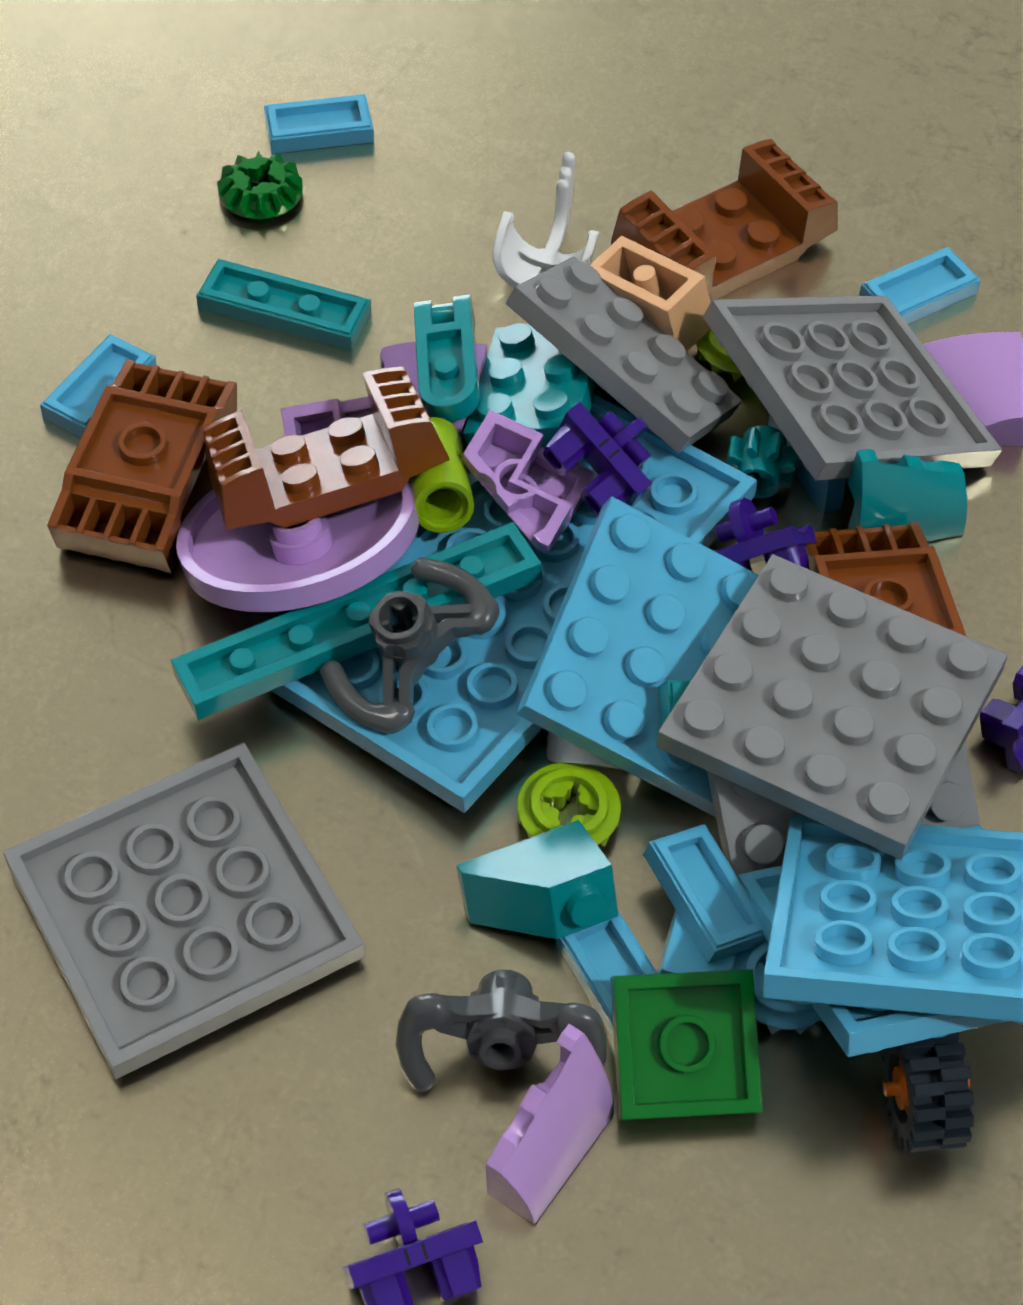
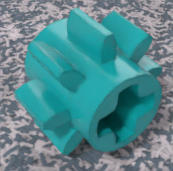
(764, 457)

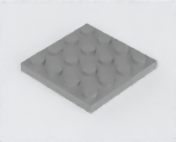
(848, 381)
(833, 704)
(182, 908)

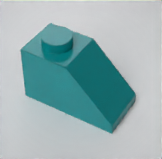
(541, 885)

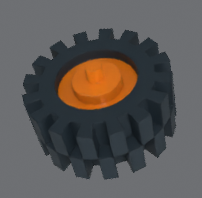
(929, 1094)

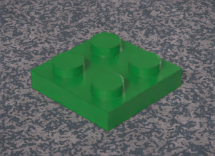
(686, 1044)

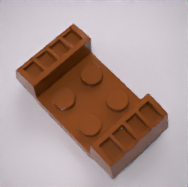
(740, 228)
(138, 465)
(326, 468)
(890, 566)

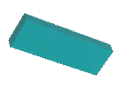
(284, 304)

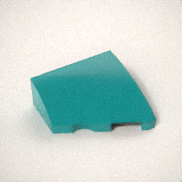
(907, 493)

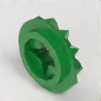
(267, 198)

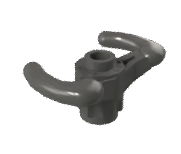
(410, 641)
(497, 1020)

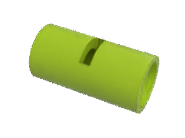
(444, 492)

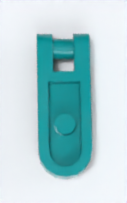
(447, 358)

